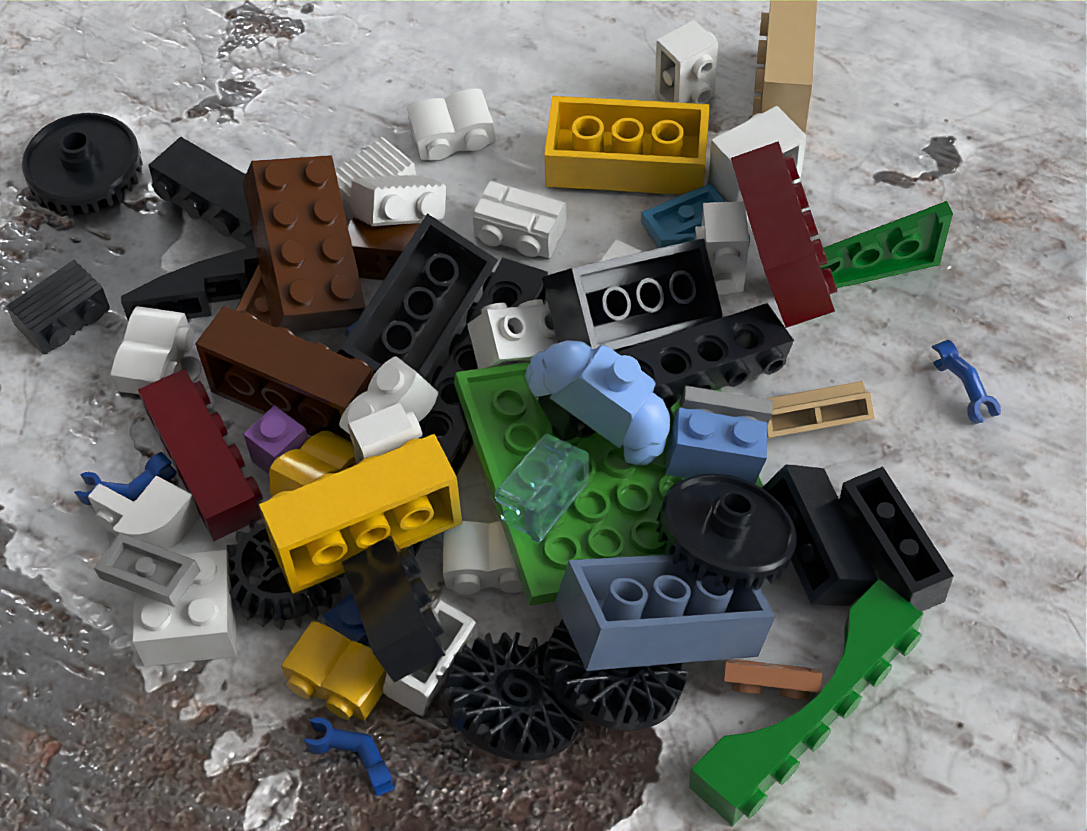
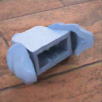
(604, 394)

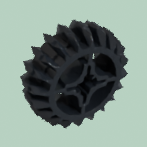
(270, 594)

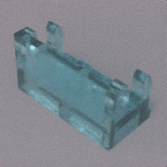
(543, 486)

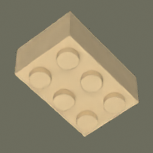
(786, 59)

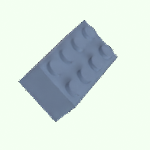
(657, 613)

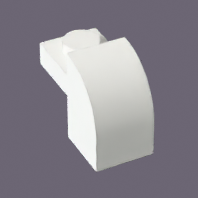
(158, 515)

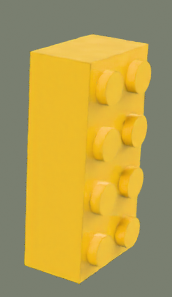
(626, 145)
(395, 494)

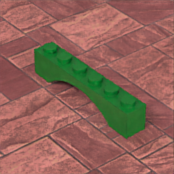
(745, 765)

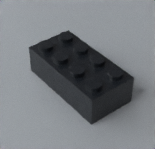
(634, 296)
(420, 299)

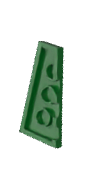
(892, 248)

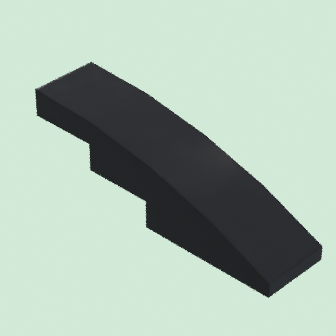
(196, 285)

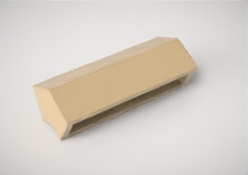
(819, 409)

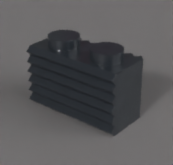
(58, 307)

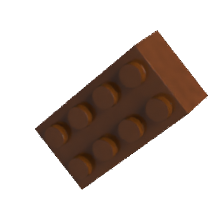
(303, 243)
(273, 367)

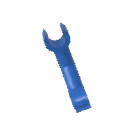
(968, 374)
(157, 465)
(357, 742)

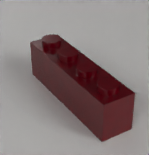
(201, 454)

